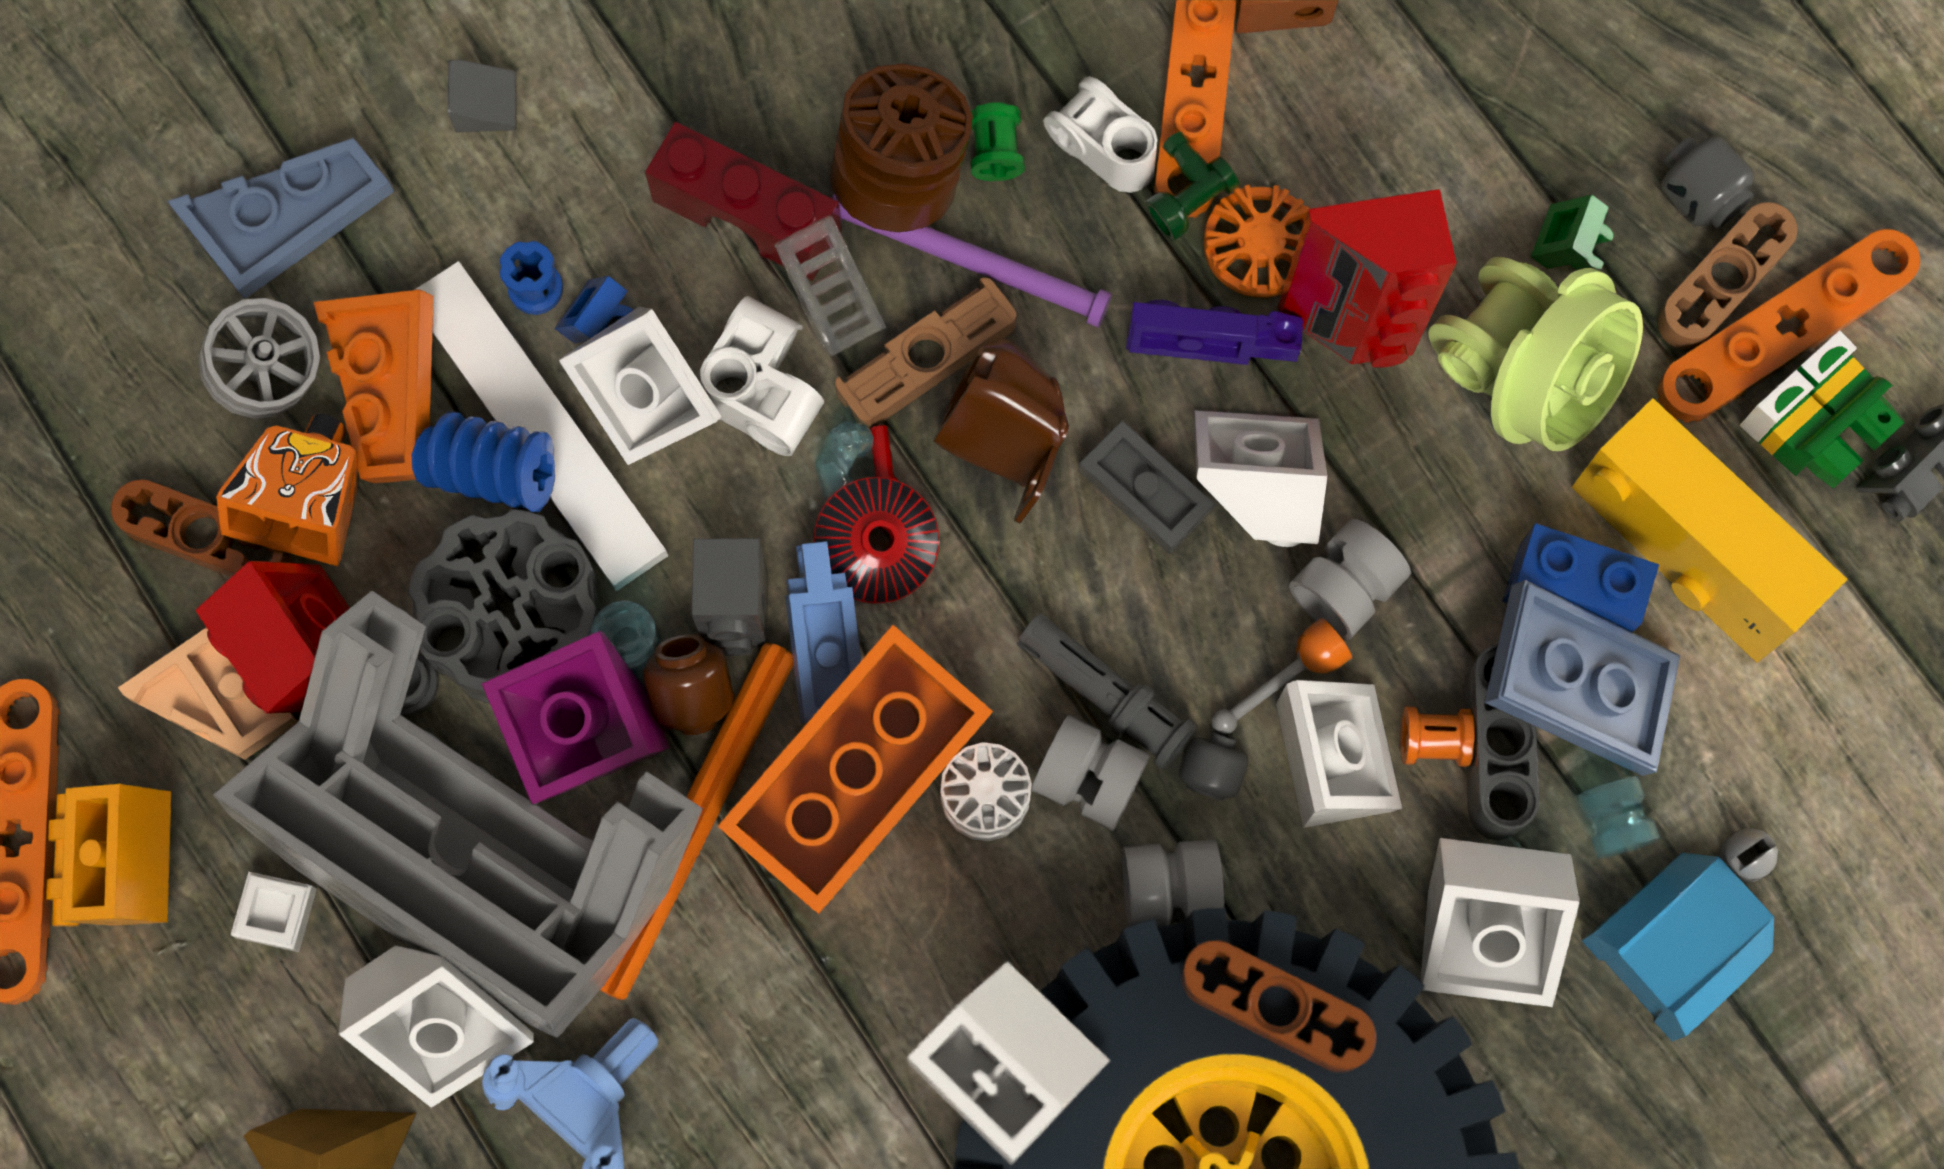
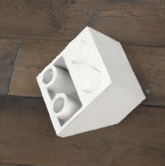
(1007, 1061)

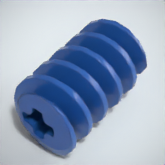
(486, 461)

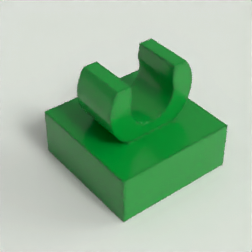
(1571, 233)

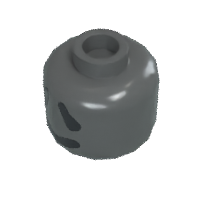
(1707, 181)

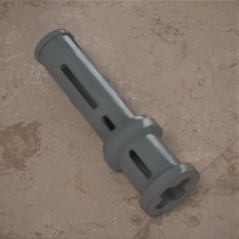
(1129, 707)

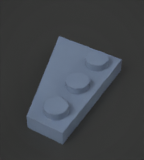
(277, 218)

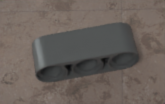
(1493, 772)

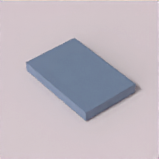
(1583, 678)

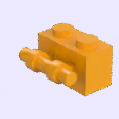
(110, 856)

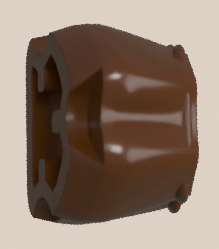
(1006, 419)

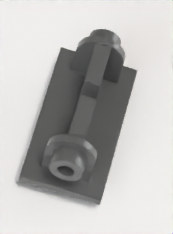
(1905, 471)

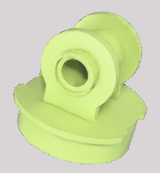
(1542, 350)

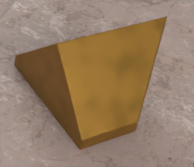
(330, 1139)

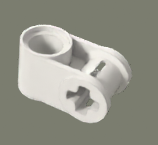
(1098, 127)

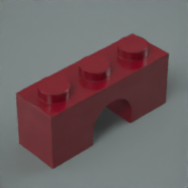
(711, 180)

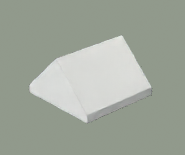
(639, 385)
(1337, 751)

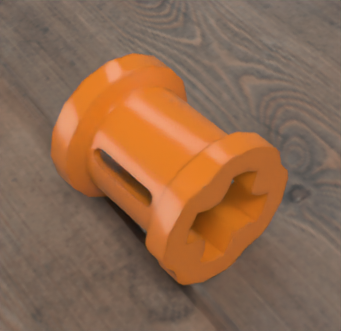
(1437, 736)

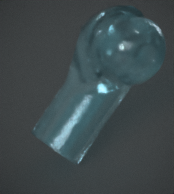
(838, 454)

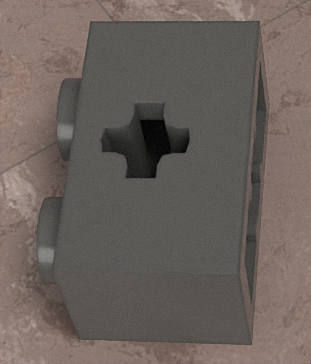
(730, 593)

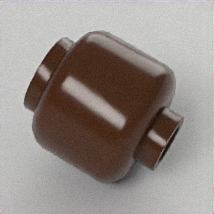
(688, 684)

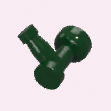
(1206, 181)

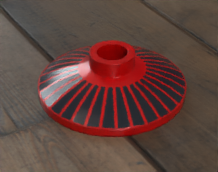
(846, 527)

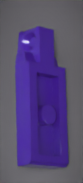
(1212, 334)

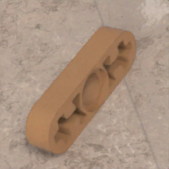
(1733, 251)

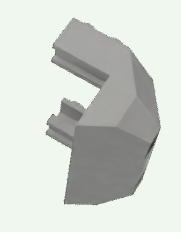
(443, 844)

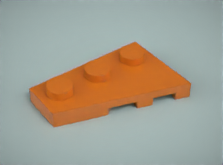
(385, 374)

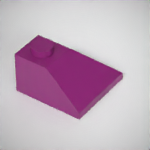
(574, 717)

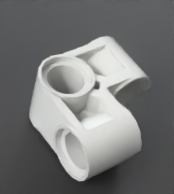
(771, 404)

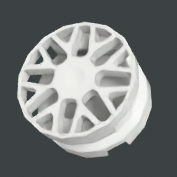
(985, 791)

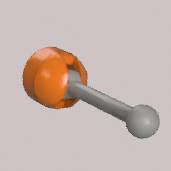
(1317, 650)

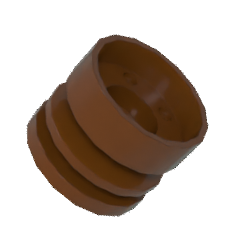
(900, 147)

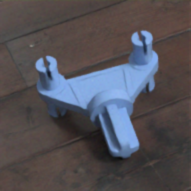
(576, 1097)

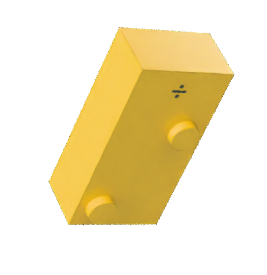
(1707, 532)

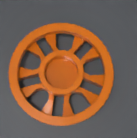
(1258, 239)

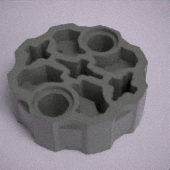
(537, 555)

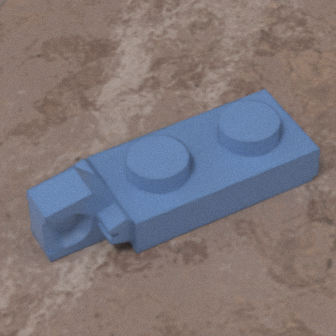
(820, 628)

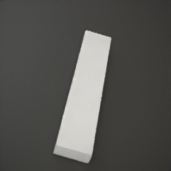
(520, 397)

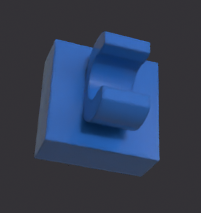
(593, 309)

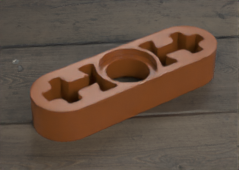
(153, 531)
(1318, 1044)

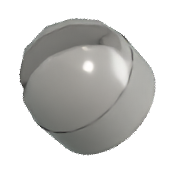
(1740, 842)

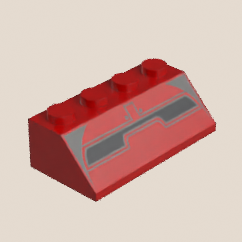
(1371, 275)

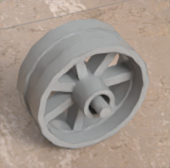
(259, 357)

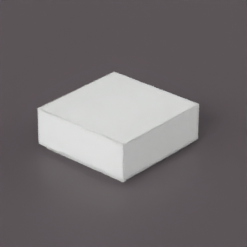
(273, 911)

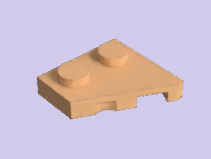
(206, 696)

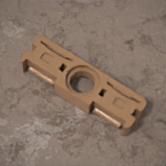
(895, 381)

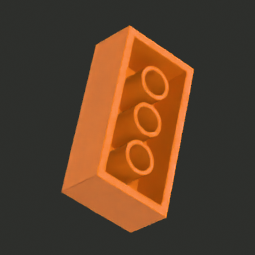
(855, 769)

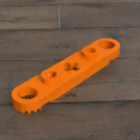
(1203, 38)
(1821, 301)
(27, 799)

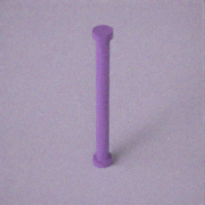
(1000, 269)

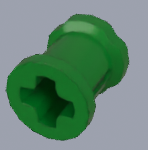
(996, 142)

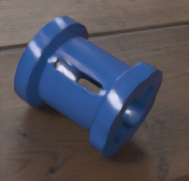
(537, 262)

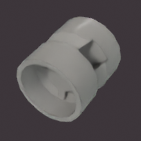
(1356, 572)
(1066, 769)
(1171, 884)

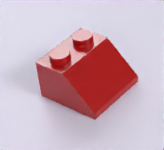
(271, 628)

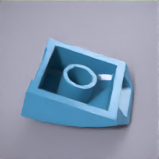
(1686, 941)

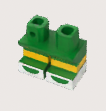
(1816, 405)

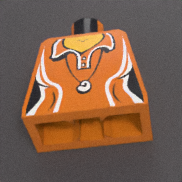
(294, 491)

